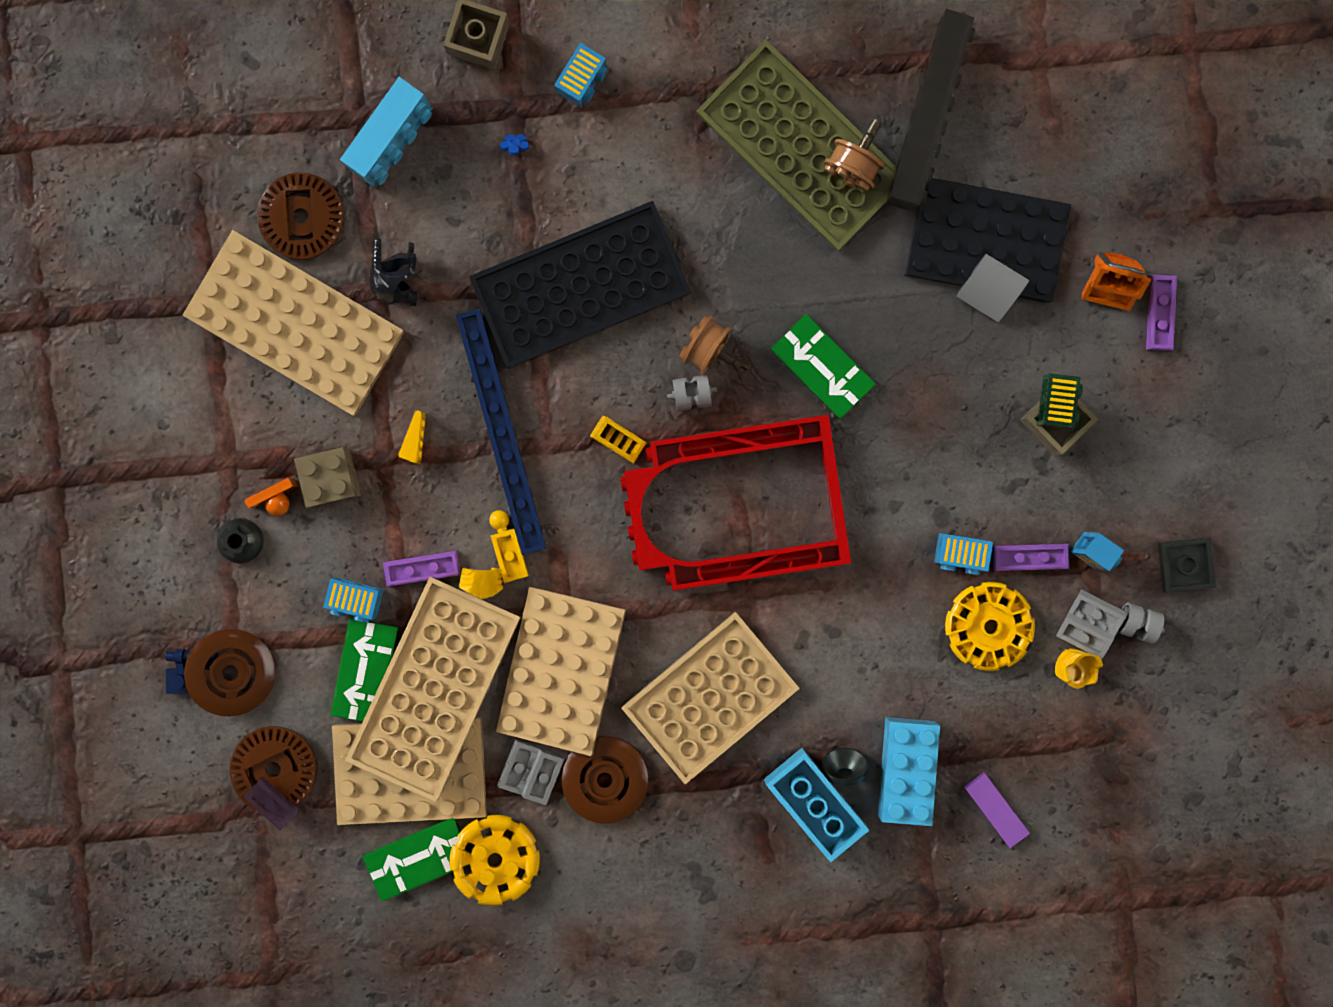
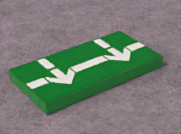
(822, 366)
(362, 667)
(412, 859)

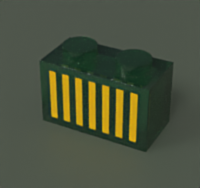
(1059, 401)

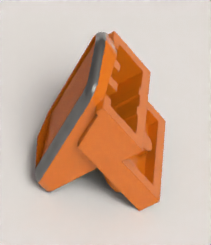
(1116, 281)

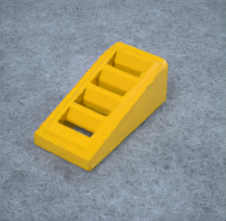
(603, 422)
(413, 442)

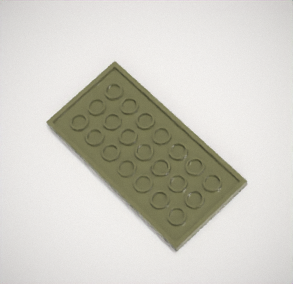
(786, 135)

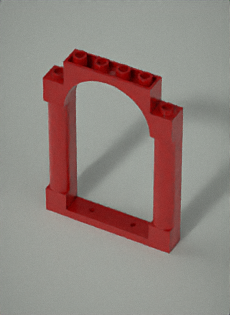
(697, 573)

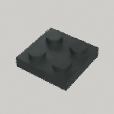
(1186, 565)

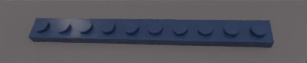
(501, 431)

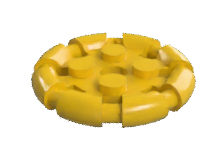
(975, 622)
(494, 875)

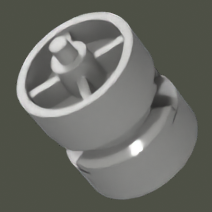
(692, 393)
(1144, 625)

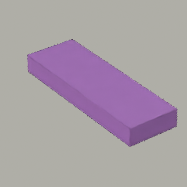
(1161, 313)
(1030, 557)
(421, 568)
(996, 810)

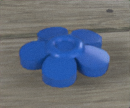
(514, 144)

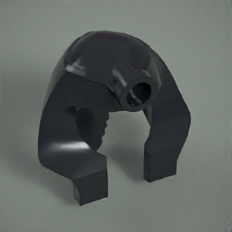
(386, 279)

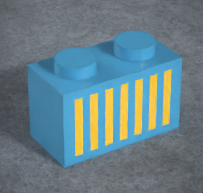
(581, 75)
(1097, 551)
(964, 553)
(353, 599)

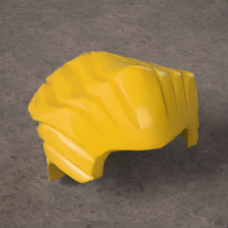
(481, 582)
(1078, 667)

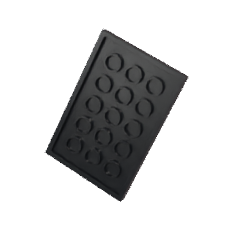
(969, 221)

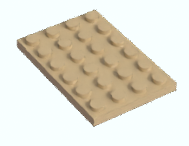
(561, 671)
(710, 698)
(371, 799)

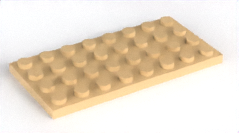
(293, 323)
(433, 689)

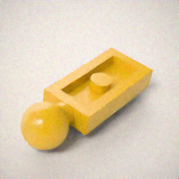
(507, 548)

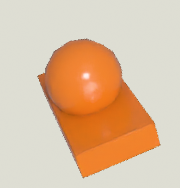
(273, 497)

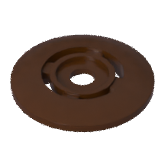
(277, 213)
(212, 690)
(267, 746)
(598, 802)

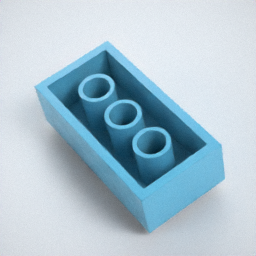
(387, 133)
(908, 771)
(816, 805)

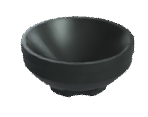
(251, 537)
(842, 761)

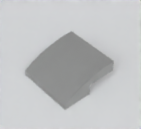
(992, 288)
(1091, 624)
(530, 772)

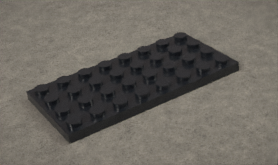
(580, 285)

